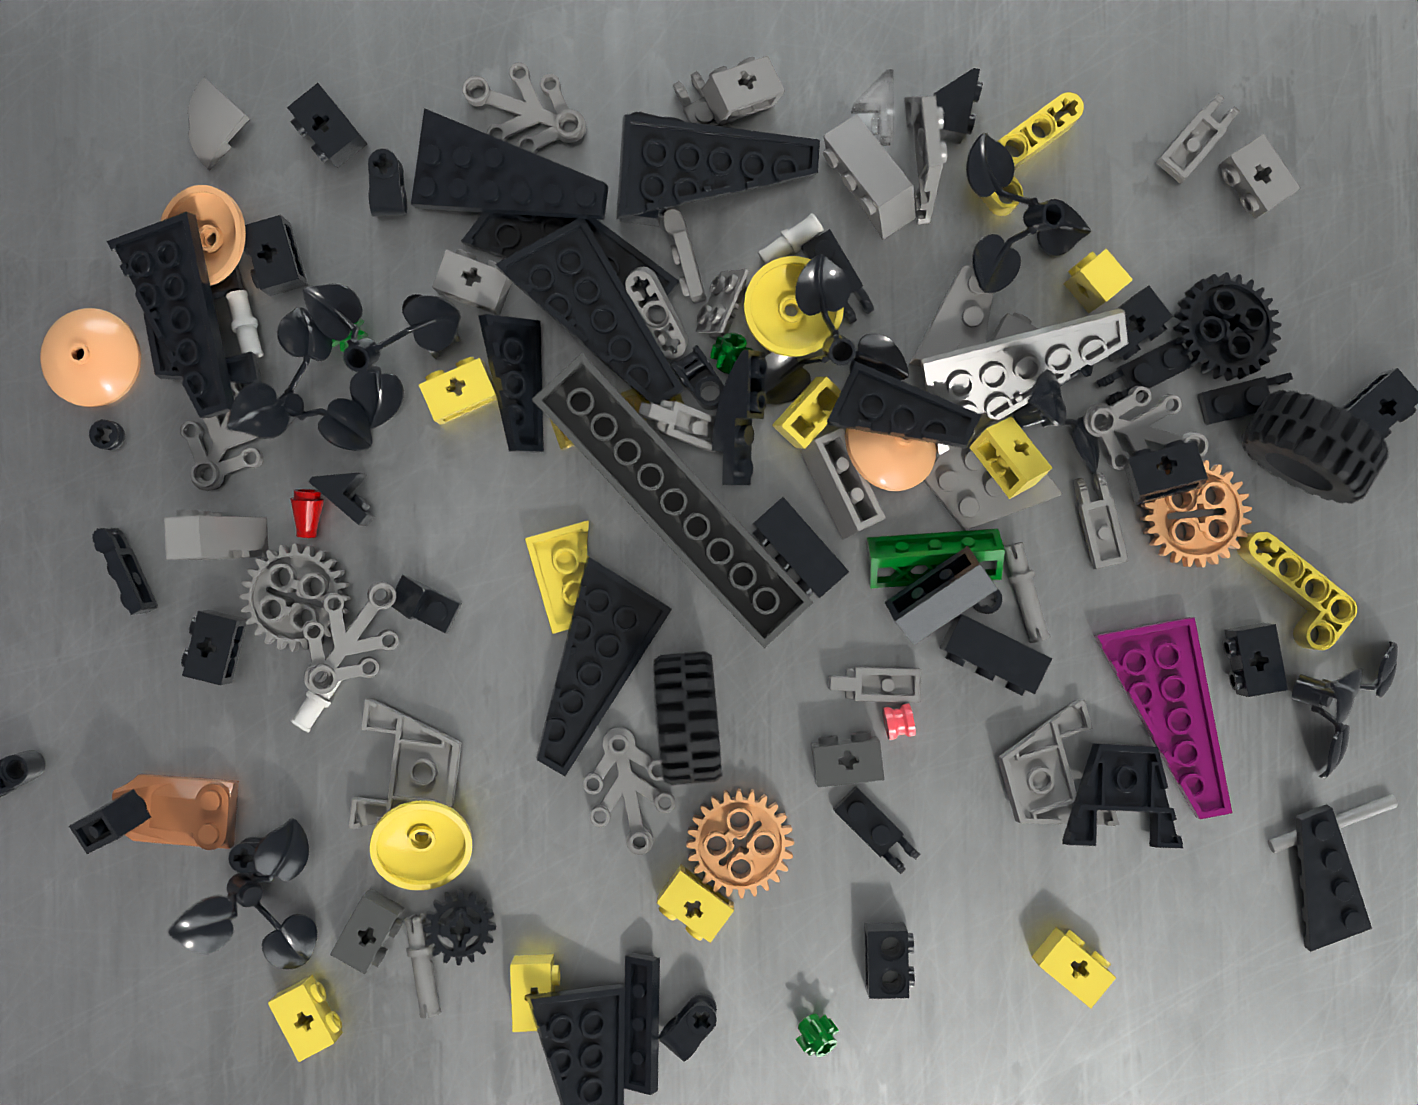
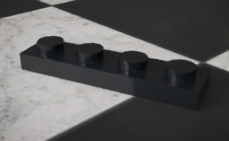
(641, 1023)

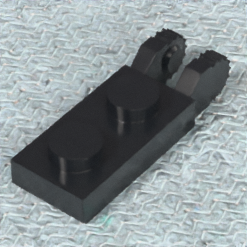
(828, 246)
(1148, 369)
(1237, 399)
(125, 570)
(873, 827)

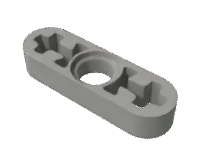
(654, 286)

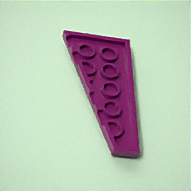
(1170, 692)

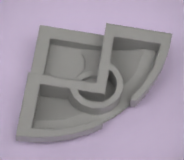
(212, 123)

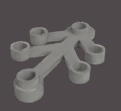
(529, 112)
(1137, 428)
(222, 440)
(347, 642)
(627, 784)

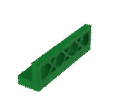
(931, 550)

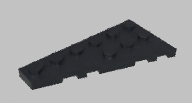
(689, 162)
(481, 173)
(511, 233)
(583, 293)
(177, 299)
(603, 645)
(583, 1042)

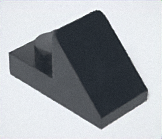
(339, 490)
(425, 604)

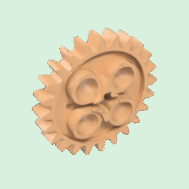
(1198, 542)
(762, 862)

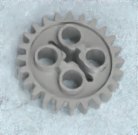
(302, 569)

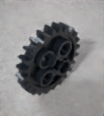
(1227, 326)

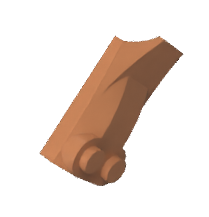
(185, 810)

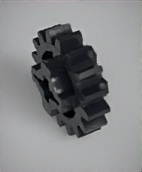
(445, 926)

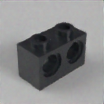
(880, 961)

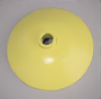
(765, 313)
(416, 859)

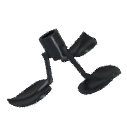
(1058, 224)
(822, 289)
(335, 312)
(1048, 408)
(265, 416)
(1321, 693)
(209, 925)

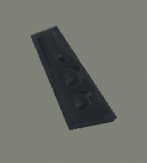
(516, 372)
(897, 409)
(1330, 889)

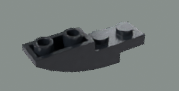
(739, 403)

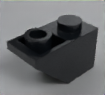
(957, 103)

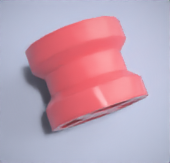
(899, 721)

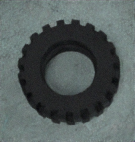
(1315, 446)
(687, 718)

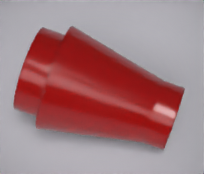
(306, 510)

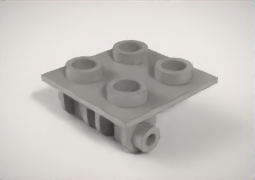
(725, 291)

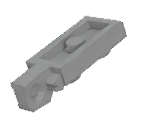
(681, 423)
(879, 684)

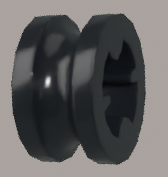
(116, 437)
(985, 609)

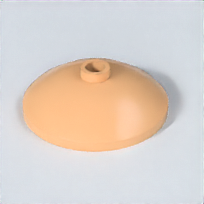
(217, 219)
(108, 362)
(890, 460)

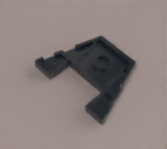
(241, 367)
(1122, 781)

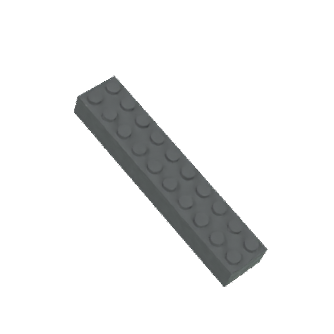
(672, 500)

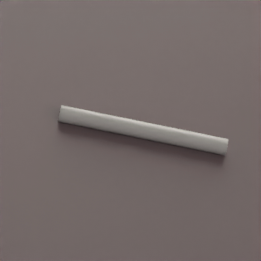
(1343, 819)

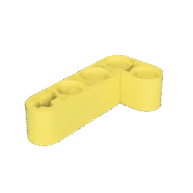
(1029, 144)
(1293, 584)

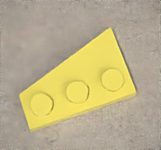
(558, 566)

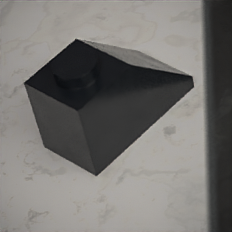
(110, 821)

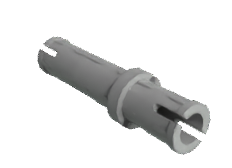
(1026, 593)
(422, 966)

